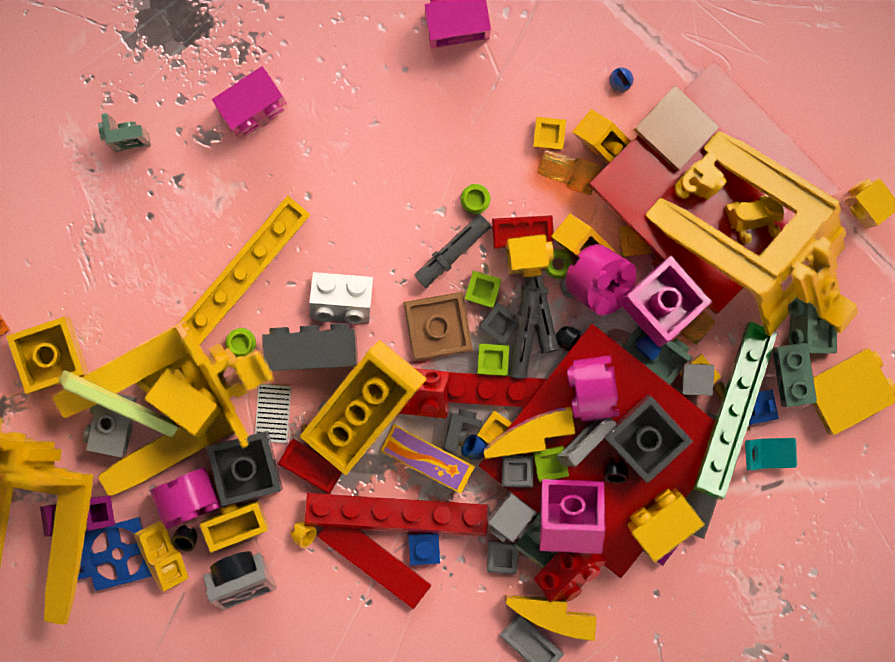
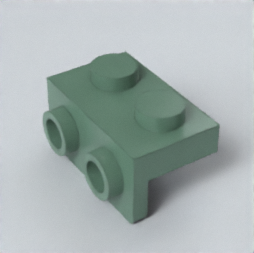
(667, 363)

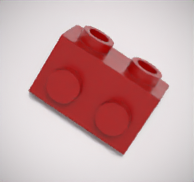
(431, 397)
(568, 573)

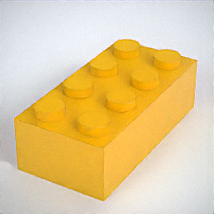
(362, 407)

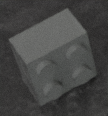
(648, 438)
(244, 471)

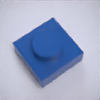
(424, 548)

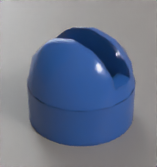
(615, 82)
(648, 348)
(473, 448)

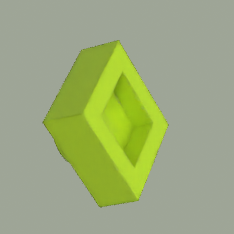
(483, 289)
(493, 359)
(548, 466)

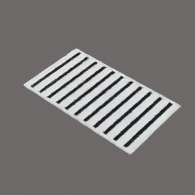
(273, 411)

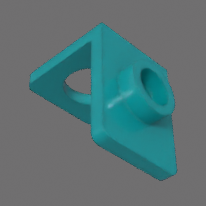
(771, 453)

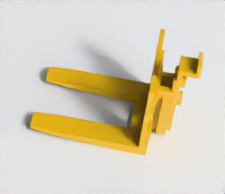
(810, 236)
(205, 371)
(32, 467)

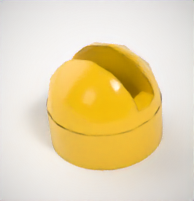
(303, 534)

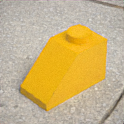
(601, 136)
(576, 235)

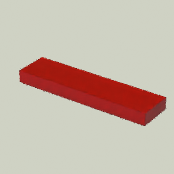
(377, 563)

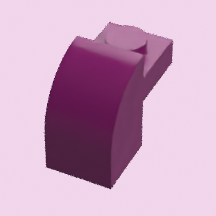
(99, 515)

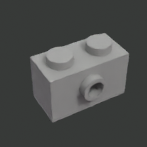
(108, 431)
(510, 518)

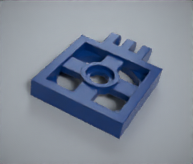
(90, 560)

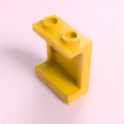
(852, 391)

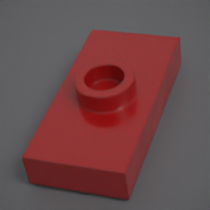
(521, 227)
(310, 466)

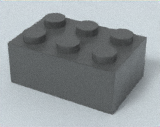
(310, 347)

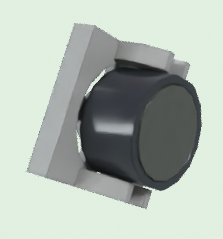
(238, 579)

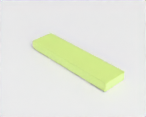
(118, 404)

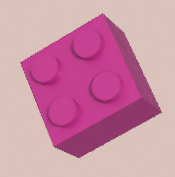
(456, 22)
(250, 102)
(665, 302)
(572, 516)

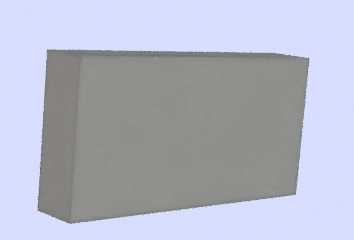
(585, 442)
(530, 641)

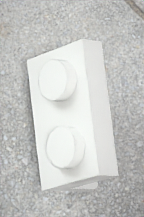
(340, 298)

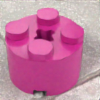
(600, 279)
(594, 388)
(185, 498)

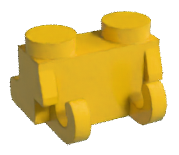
(701, 179)
(755, 215)

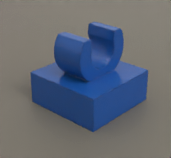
(764, 408)

